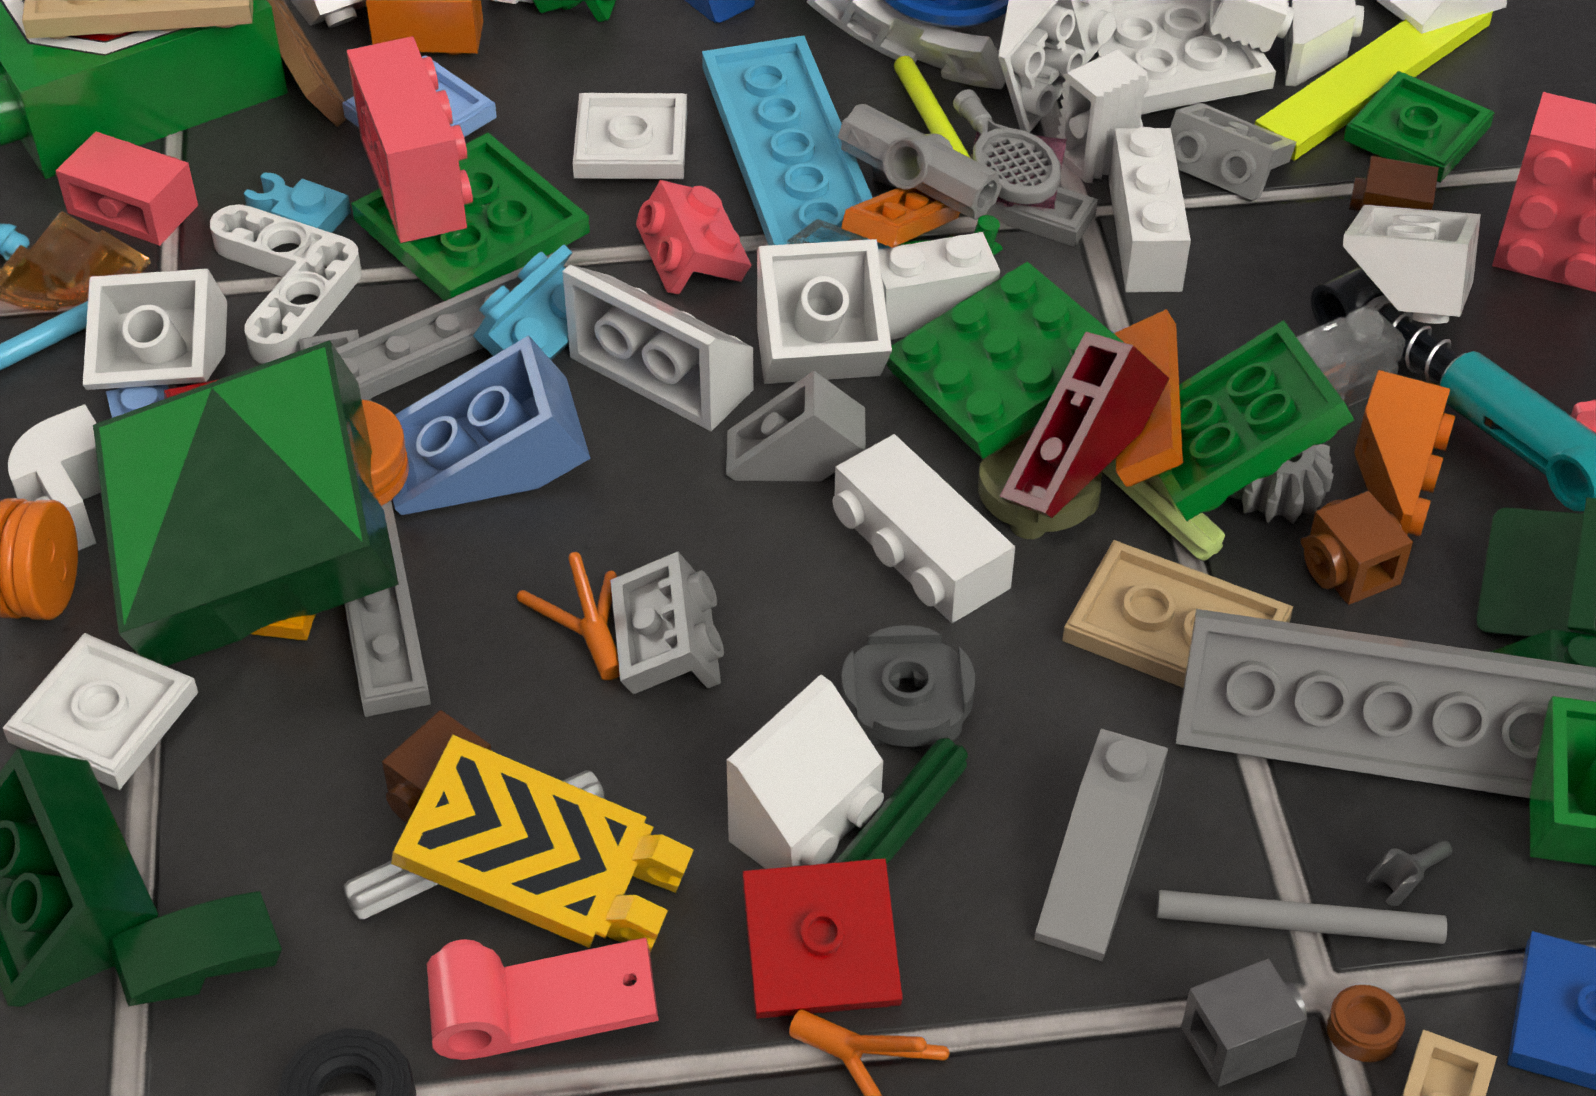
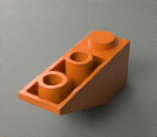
(1397, 443)

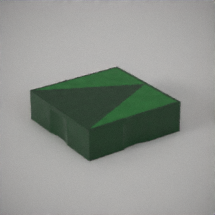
(241, 506)

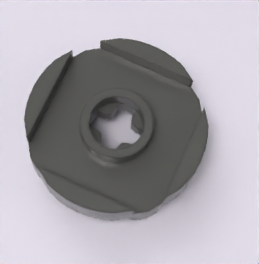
(904, 717)

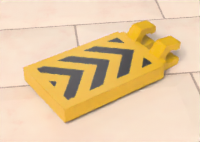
(538, 848)

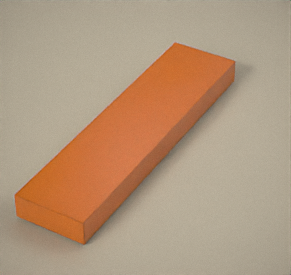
(1161, 440)

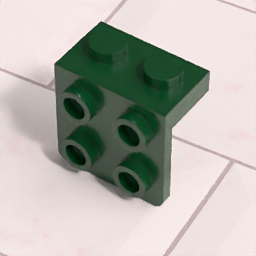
(1540, 573)

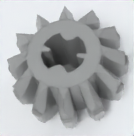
(1293, 488)

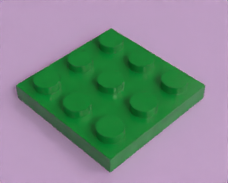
(507, 223)
(995, 357)
(1250, 419)

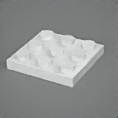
(1182, 55)

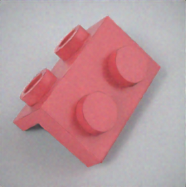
(690, 234)

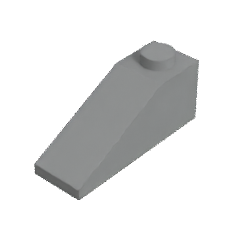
(1102, 844)

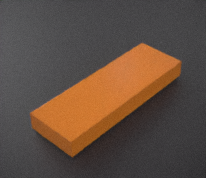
(897, 216)

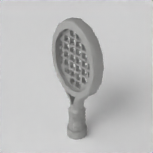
(1005, 138)

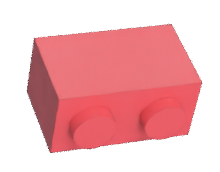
(127, 188)

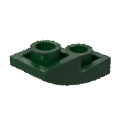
(183, 948)

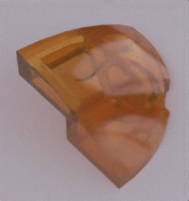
(61, 264)

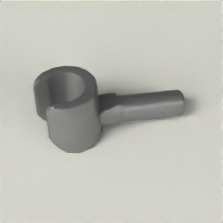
(1405, 871)

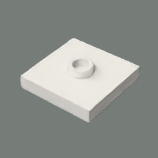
(630, 136)
(102, 709)

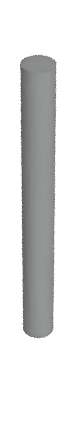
(1301, 916)

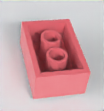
(410, 138)
(1554, 199)

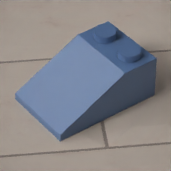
(491, 432)

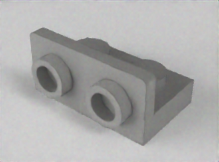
(1227, 149)
(665, 624)

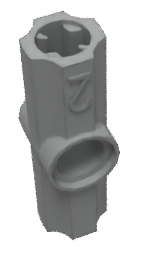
(943, 171)

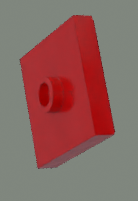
(821, 938)

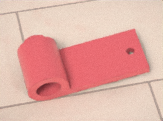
(498, 1009)

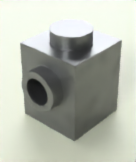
(1244, 1022)

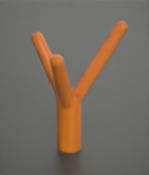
(594, 625)
(851, 1046)

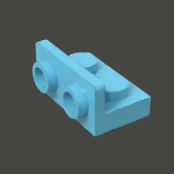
(530, 309)

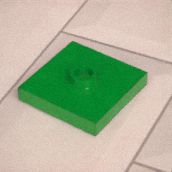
(1419, 124)

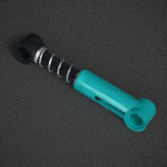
(1480, 392)

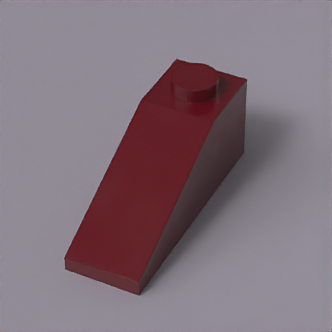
(1086, 423)

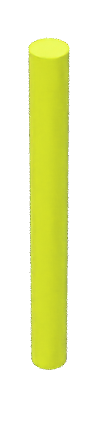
(926, 102)

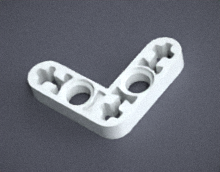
(249, 237)

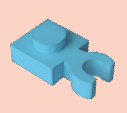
(303, 203)

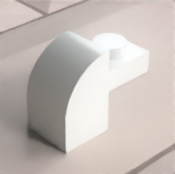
(59, 464)

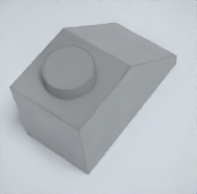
(797, 434)

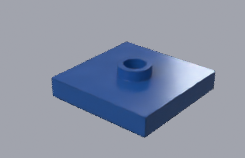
(1556, 1011)

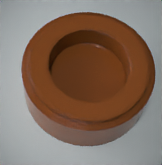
(1365, 1023)

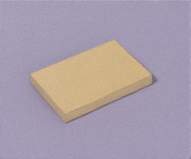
(1145, 611)

